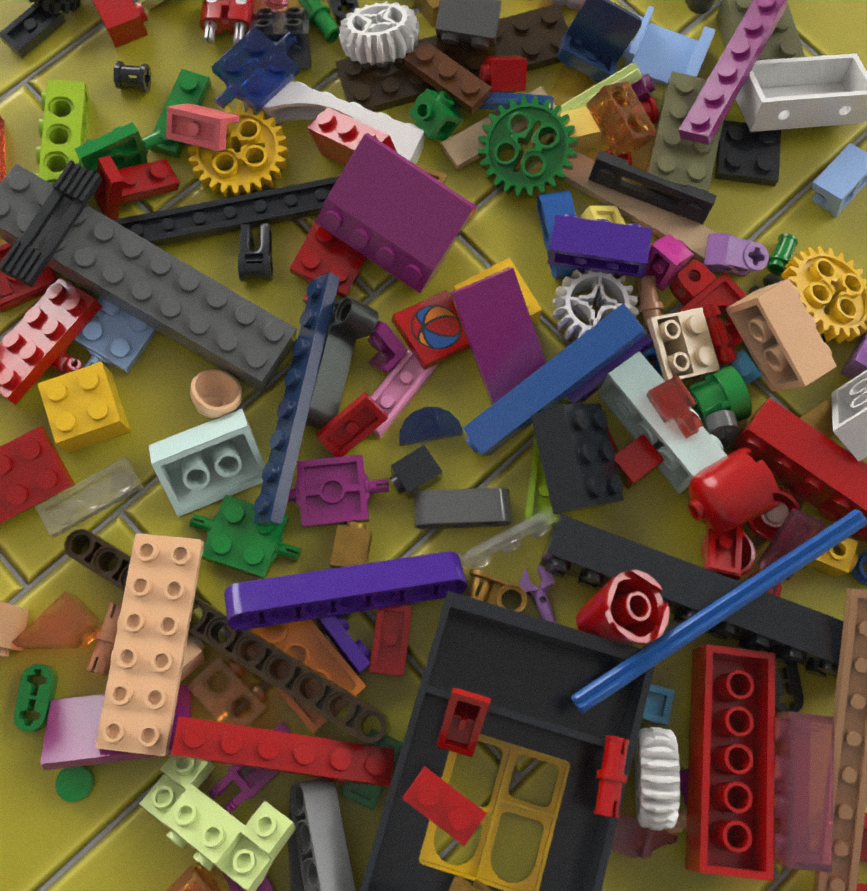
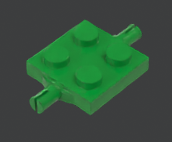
(123, 146)
(240, 543)

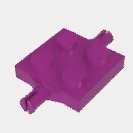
(334, 491)

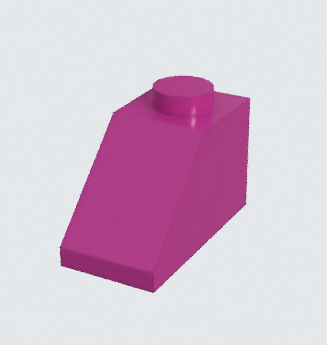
(666, 260)

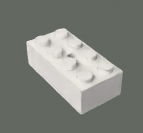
(804, 93)

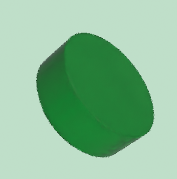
(75, 783)

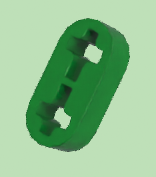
(27, 696)

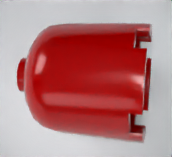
(732, 491)

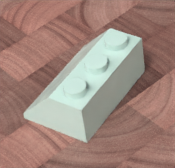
(208, 462)

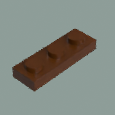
(448, 76)

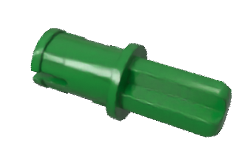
(321, 18)

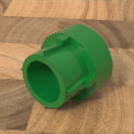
(721, 391)

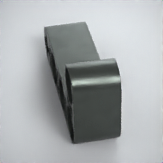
(348, 322)

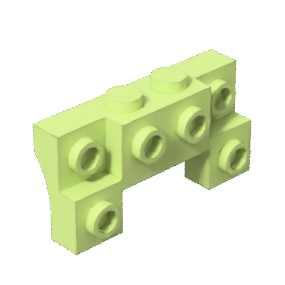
(217, 836)

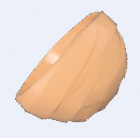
(215, 393)

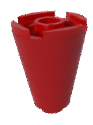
(626, 610)

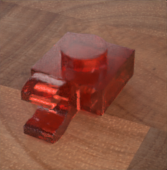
(674, 402)

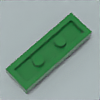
(190, 89)

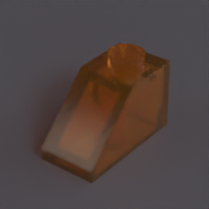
(61, 626)

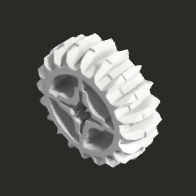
(379, 33)
(569, 307)
(657, 778)

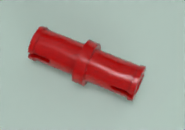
(611, 776)

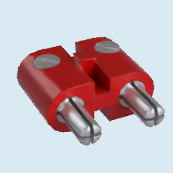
(226, 14)

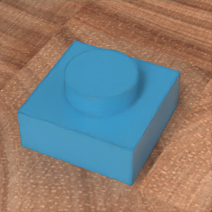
(745, 368)
(658, 705)

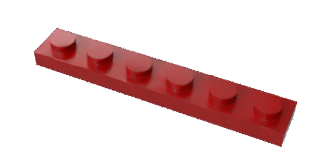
(282, 752)

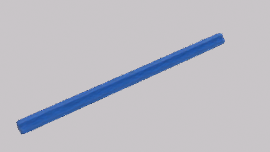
(717, 611)

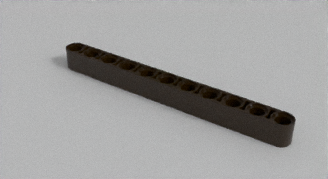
(235, 647)

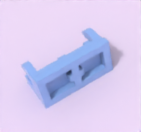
(841, 180)

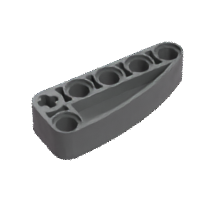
(318, 844)

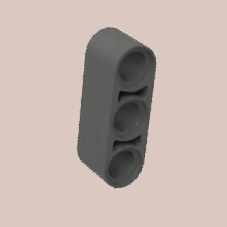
(462, 508)

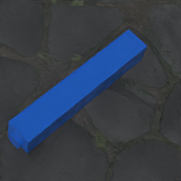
(555, 380)

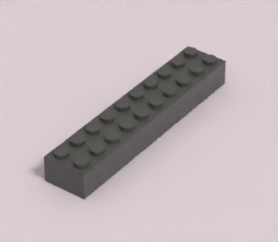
(151, 284)

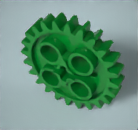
(502, 137)

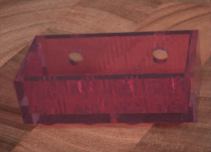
(803, 791)

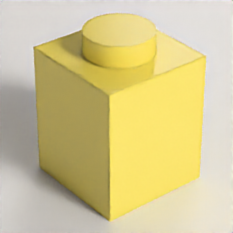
(586, 129)

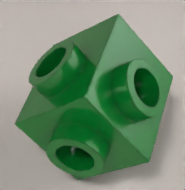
(435, 114)

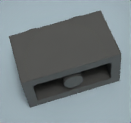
(468, 22)

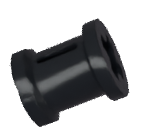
(122, 79)

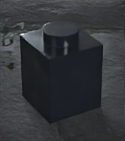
(415, 472)

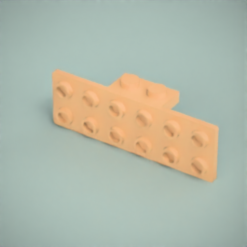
(150, 645)

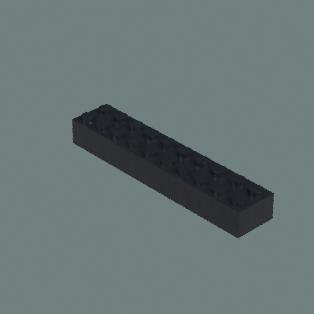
(763, 624)

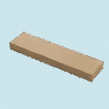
(463, 146)

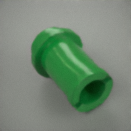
(782, 253)

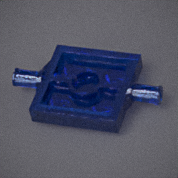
(255, 69)

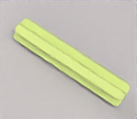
(629, 73)

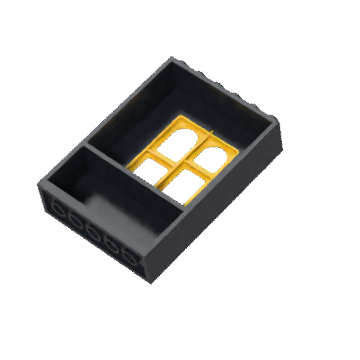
(530, 676)

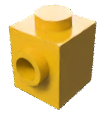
(837, 560)

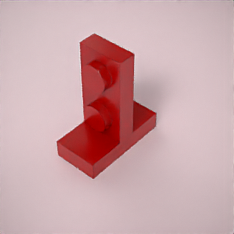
(131, 183)

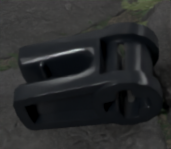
(255, 263)

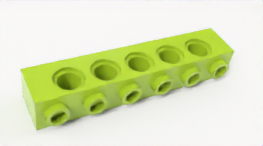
(61, 99)

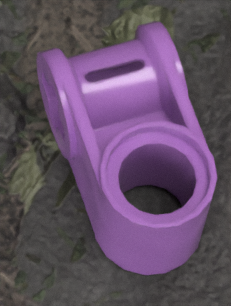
(734, 254)

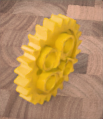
(240, 154)
(830, 292)

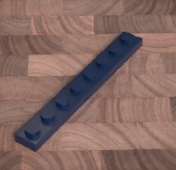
(294, 407)

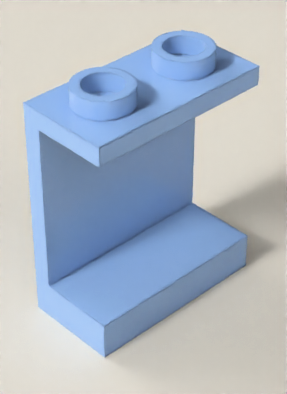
(664, 51)

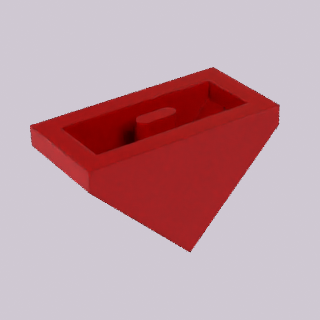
(463, 722)

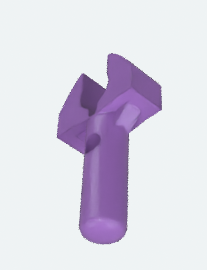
(540, 595)

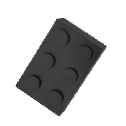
(577, 457)

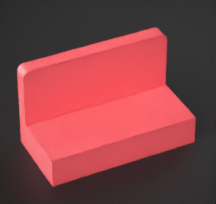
(199, 125)

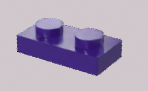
(353, 652)

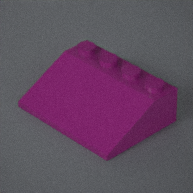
(394, 213)

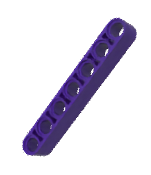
(343, 590)

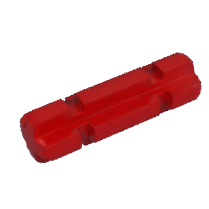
(719, 335)

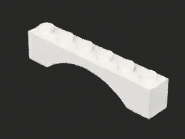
(300, 102)

